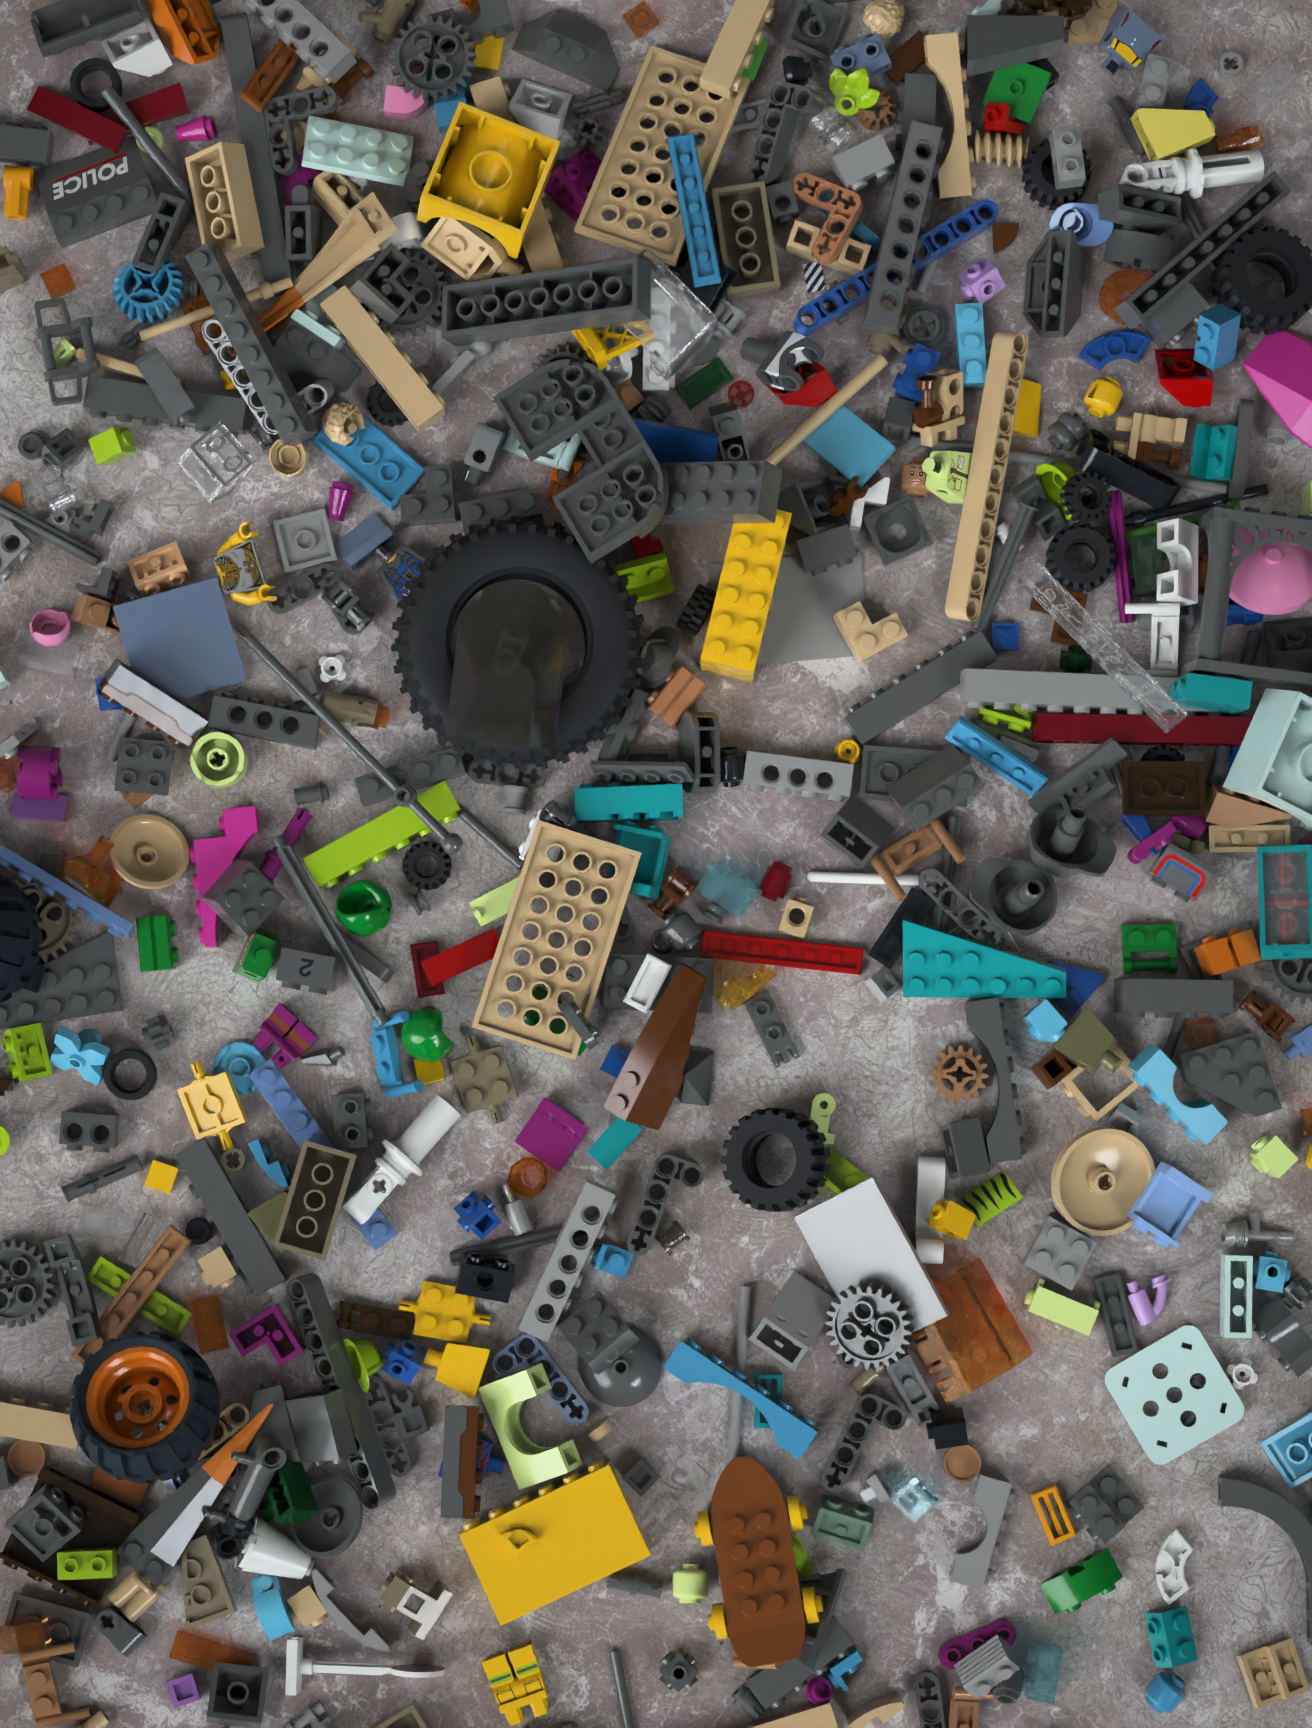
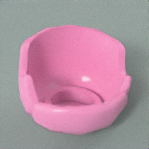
(50, 627)

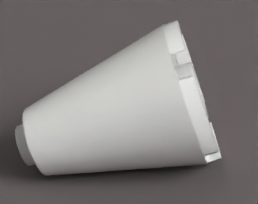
(272, 1553)

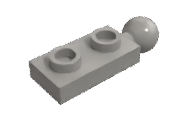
(460, 365)

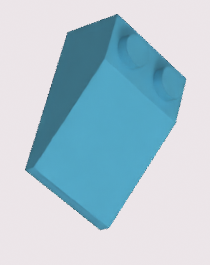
(1292, 1450)

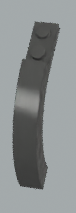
(1252, 1496)

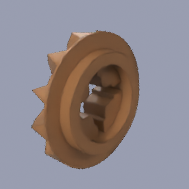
(886, 116)

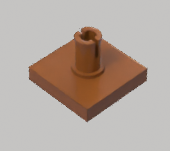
(120, 1489)

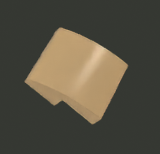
(1273, 1672)
(883, 1707)

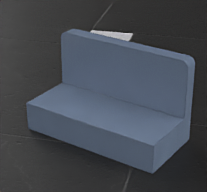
(363, 541)

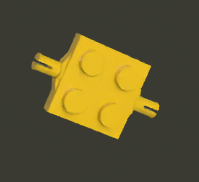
(212, 1105)
(443, 1313)

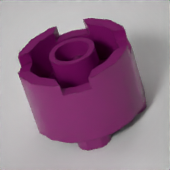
(39, 773)

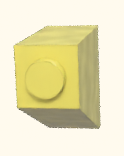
(1171, 131)

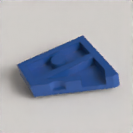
(1079, 987)

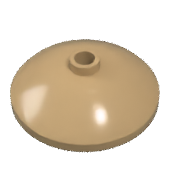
(153, 839)

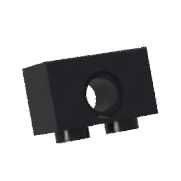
(495, 1288)

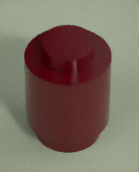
(775, 881)

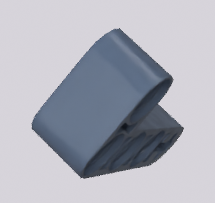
(555, 1375)

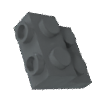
(1104, 1505)
(46, 1522)

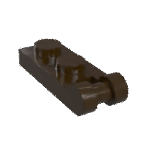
(376, 1320)

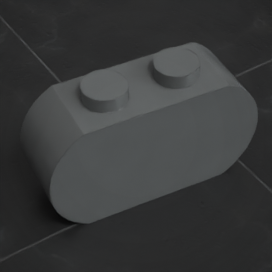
(700, 750)

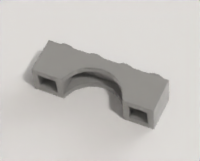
(972, 1564)

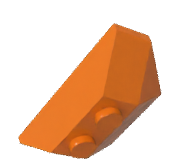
(187, 29)

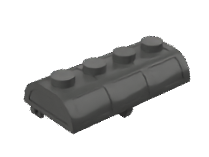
(79, 21)

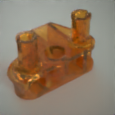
(88, 877)

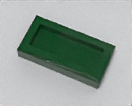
(704, 383)

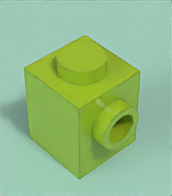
(112, 445)

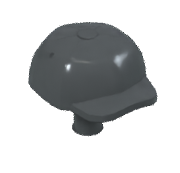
(1069, 843)
(1014, 894)

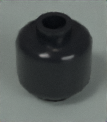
(731, 766)

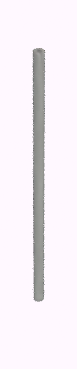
(740, 1364)

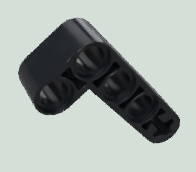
(1125, 472)

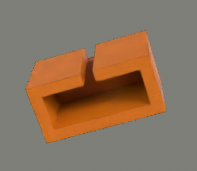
(1227, 953)

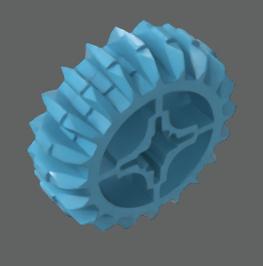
(144, 302)

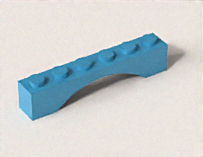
(692, 1366)

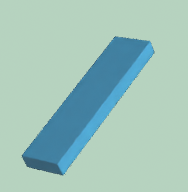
(996, 756)

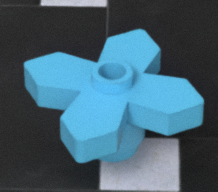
(80, 1052)

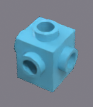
(1279, 1274)

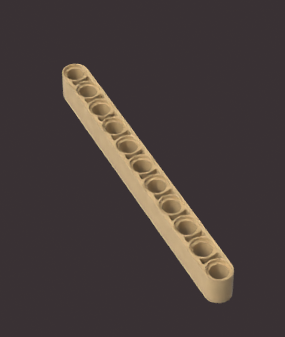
(986, 475)

